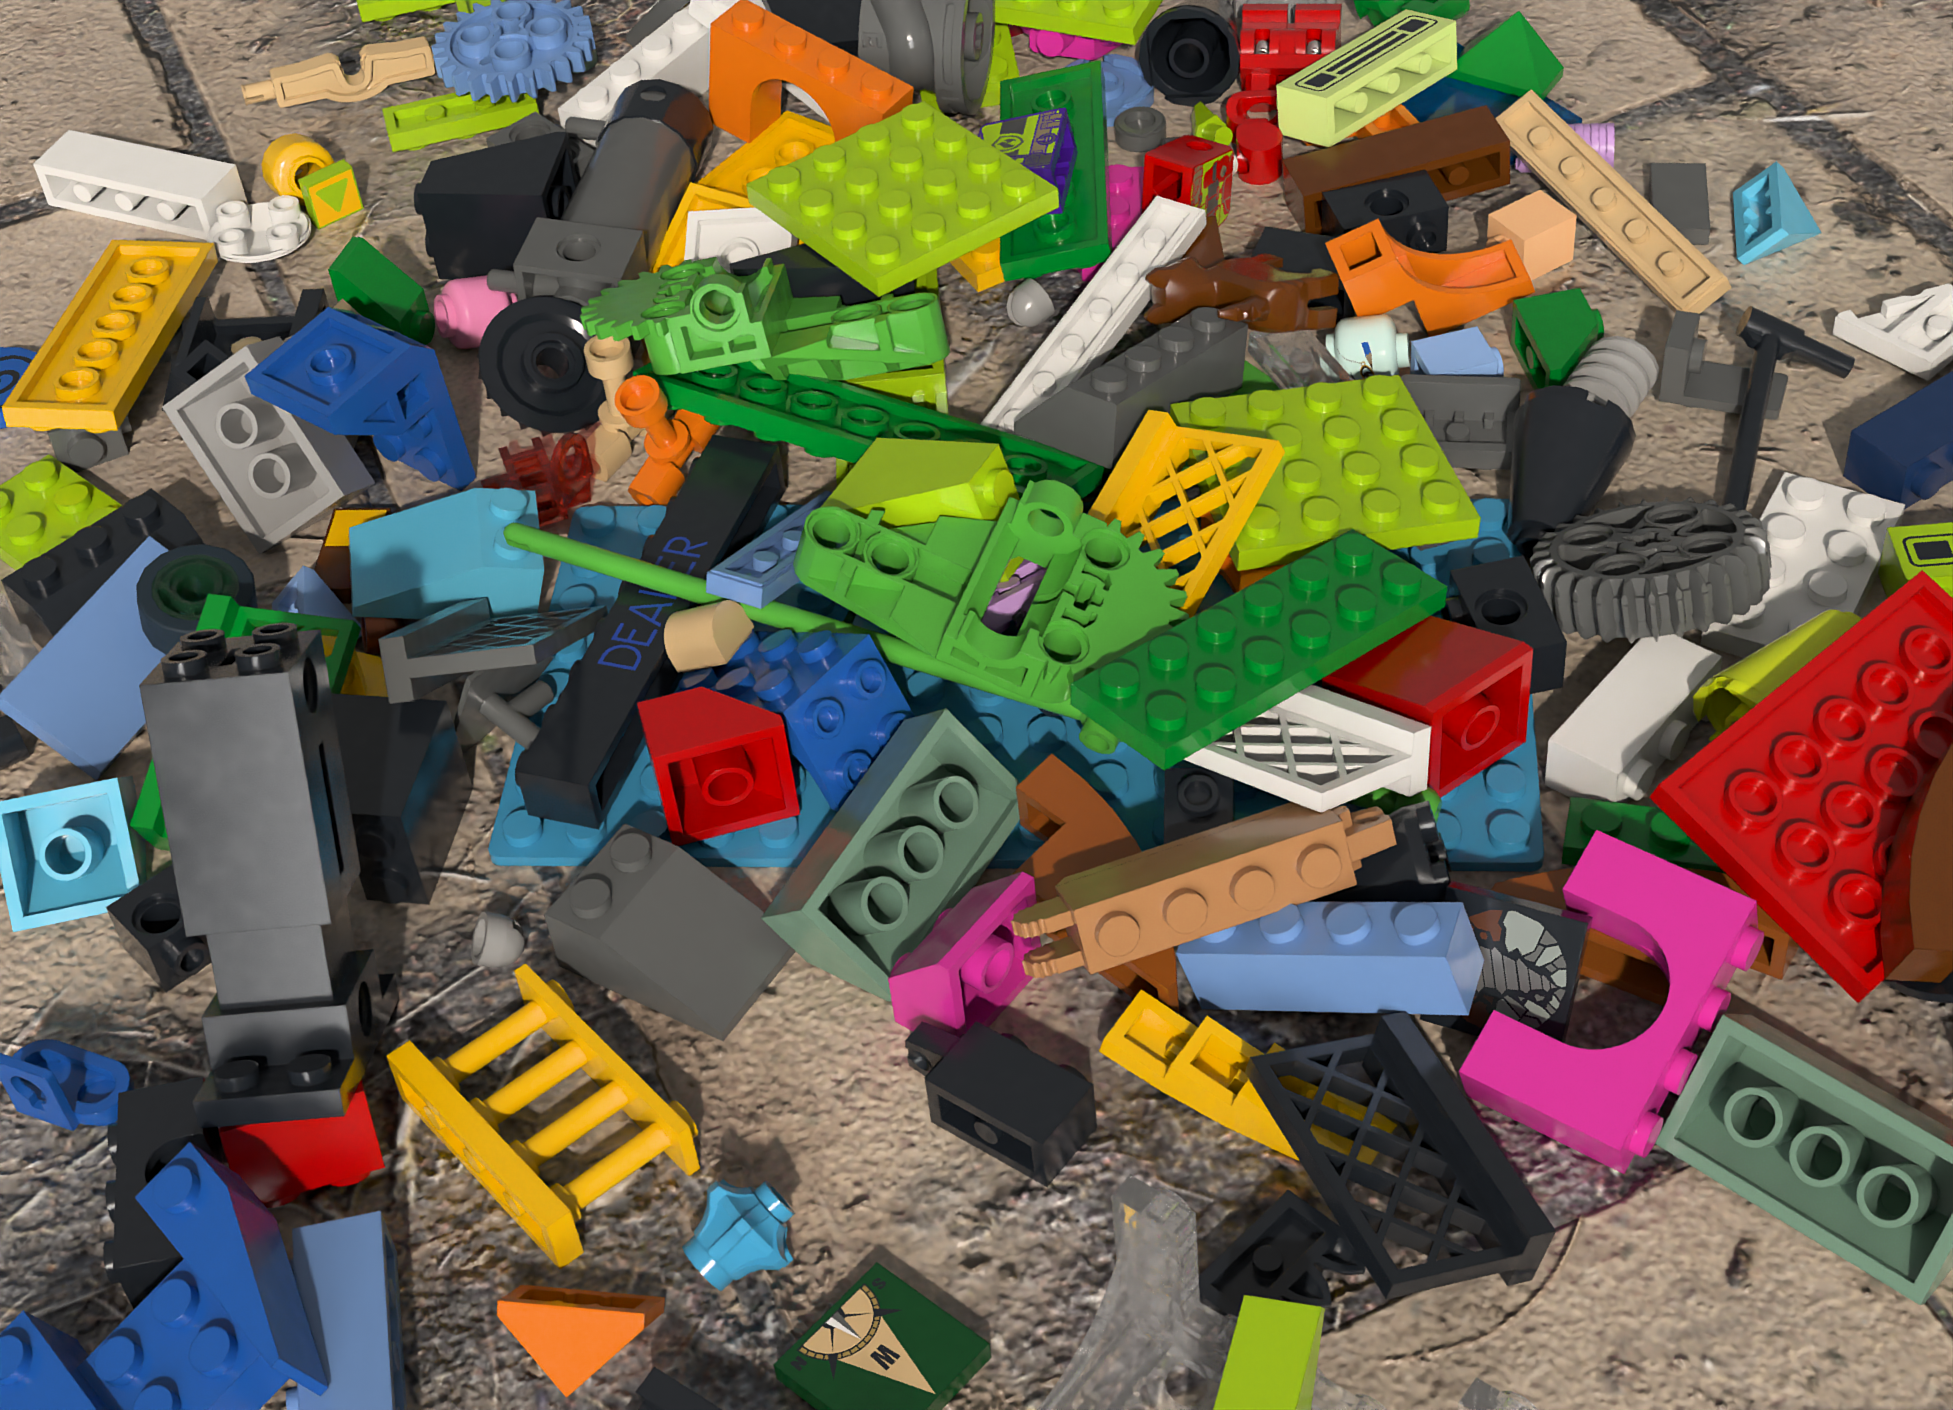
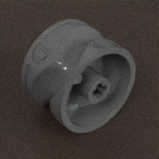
(932, 46)

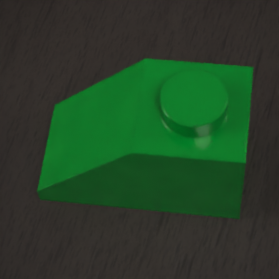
(381, 291)
(1553, 335)

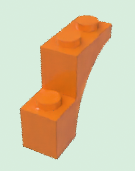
(1443, 287)

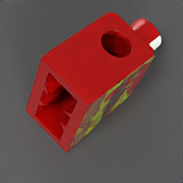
(1191, 173)

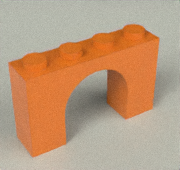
(759, 49)

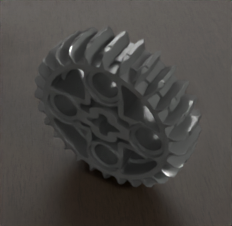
(1653, 569)

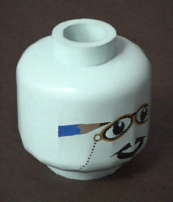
(1369, 346)

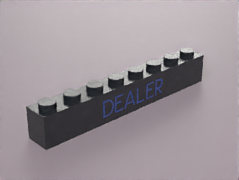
(596, 726)

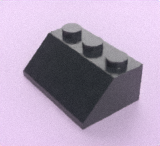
(64, 578)

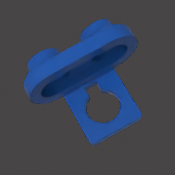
(64, 1084)

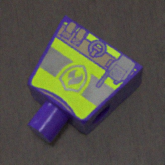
(1039, 143)

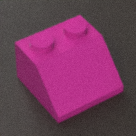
(968, 961)

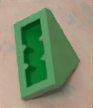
(1510, 60)

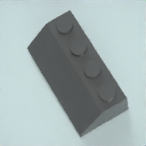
(1105, 407)

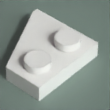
(1907, 331)

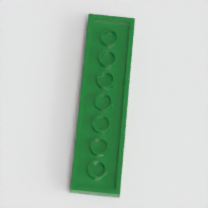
(846, 420)

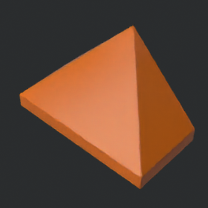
(575, 1329)

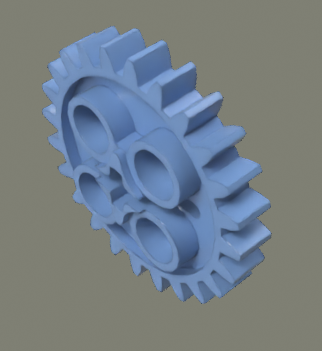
(513, 48)

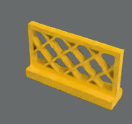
(1152, 473)

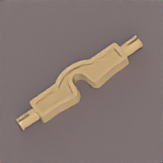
(324, 76)

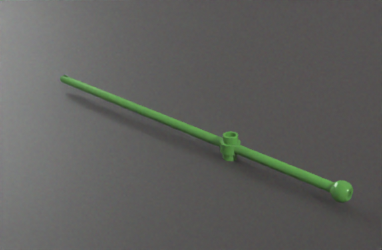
(891, 648)

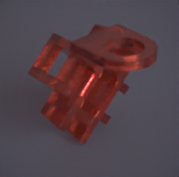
(557, 484)

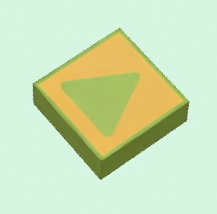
(331, 194)

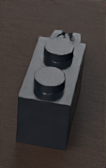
(1004, 1097)

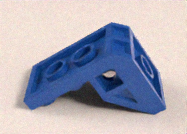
(369, 382)

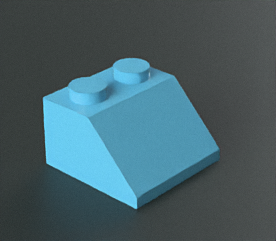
(69, 852)

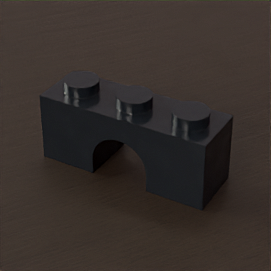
(149, 1133)

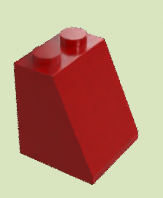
(1458, 682)

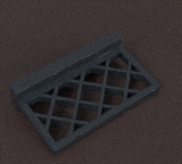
(1446, 1142)

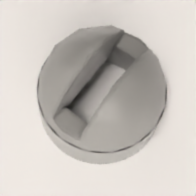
(1029, 304)
(496, 940)

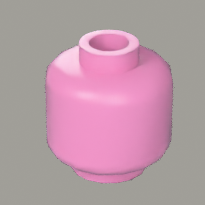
(467, 309)

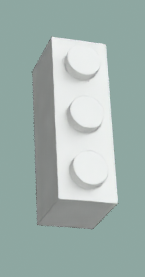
(1631, 722)

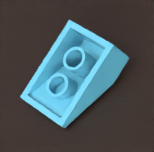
(445, 555)

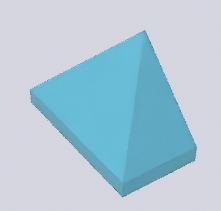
(1770, 215)

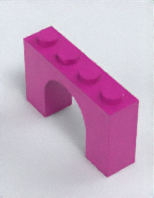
(1611, 1096)

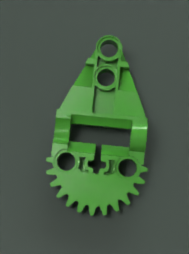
(711, 319)
(940, 576)

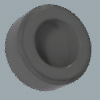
(1140, 129)

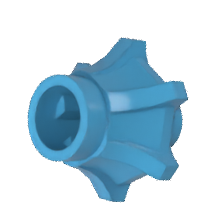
(740, 1233)

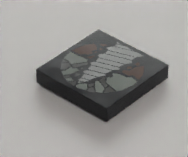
(1528, 965)

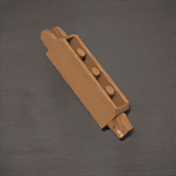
(1200, 885)

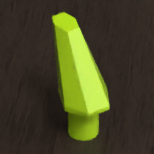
(1209, 125)

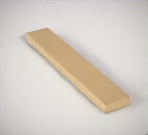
(1611, 207)

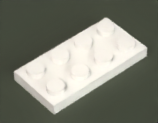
(1822, 558)

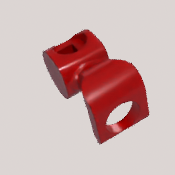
(1256, 139)

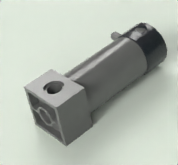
(623, 200)

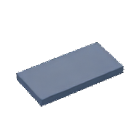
(86, 681)

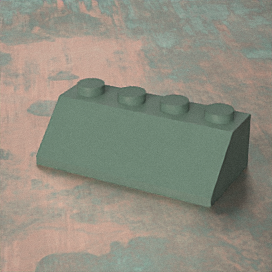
(898, 852)
(1820, 1152)

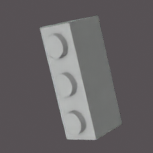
(261, 459)

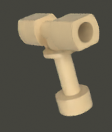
(611, 441)

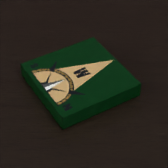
(882, 1351)

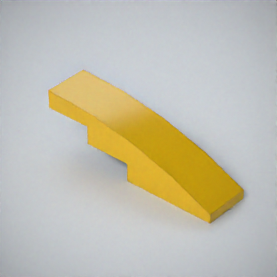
(1207, 1073)

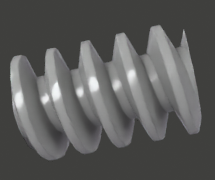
(1617, 372)

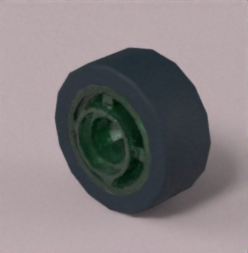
(177, 586)

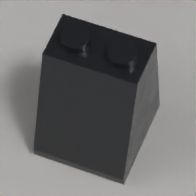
(488, 199)
(402, 790)

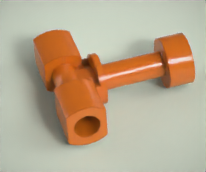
(666, 441)

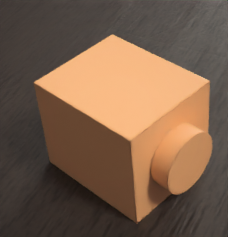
(1539, 230)

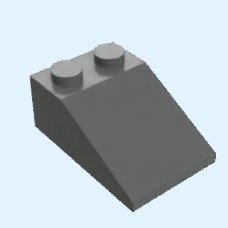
(666, 933)

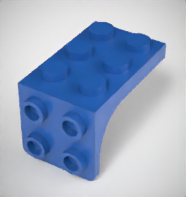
(830, 693)

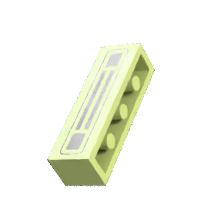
(1366, 77)

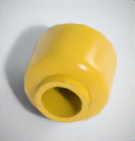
(291, 159)

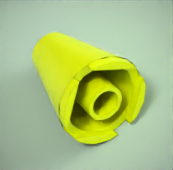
(1753, 678)

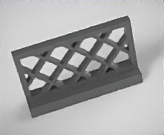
(467, 640)

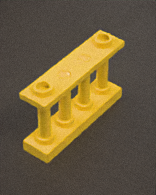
(512, 1169)

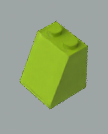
(928, 480)

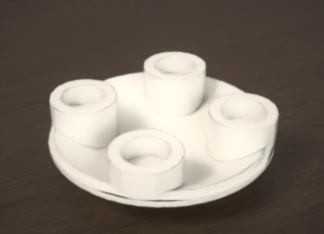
(259, 229)

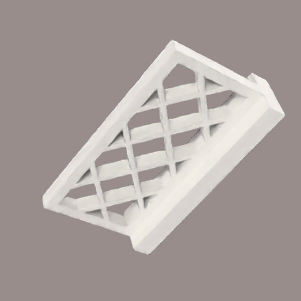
(1323, 750)

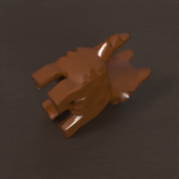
(1245, 292)

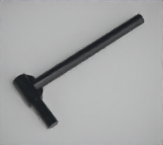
(1771, 342)

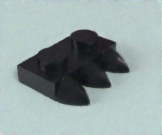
(1280, 1259)

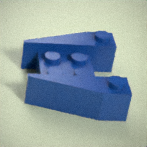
(206, 1338)

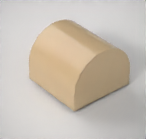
(706, 635)

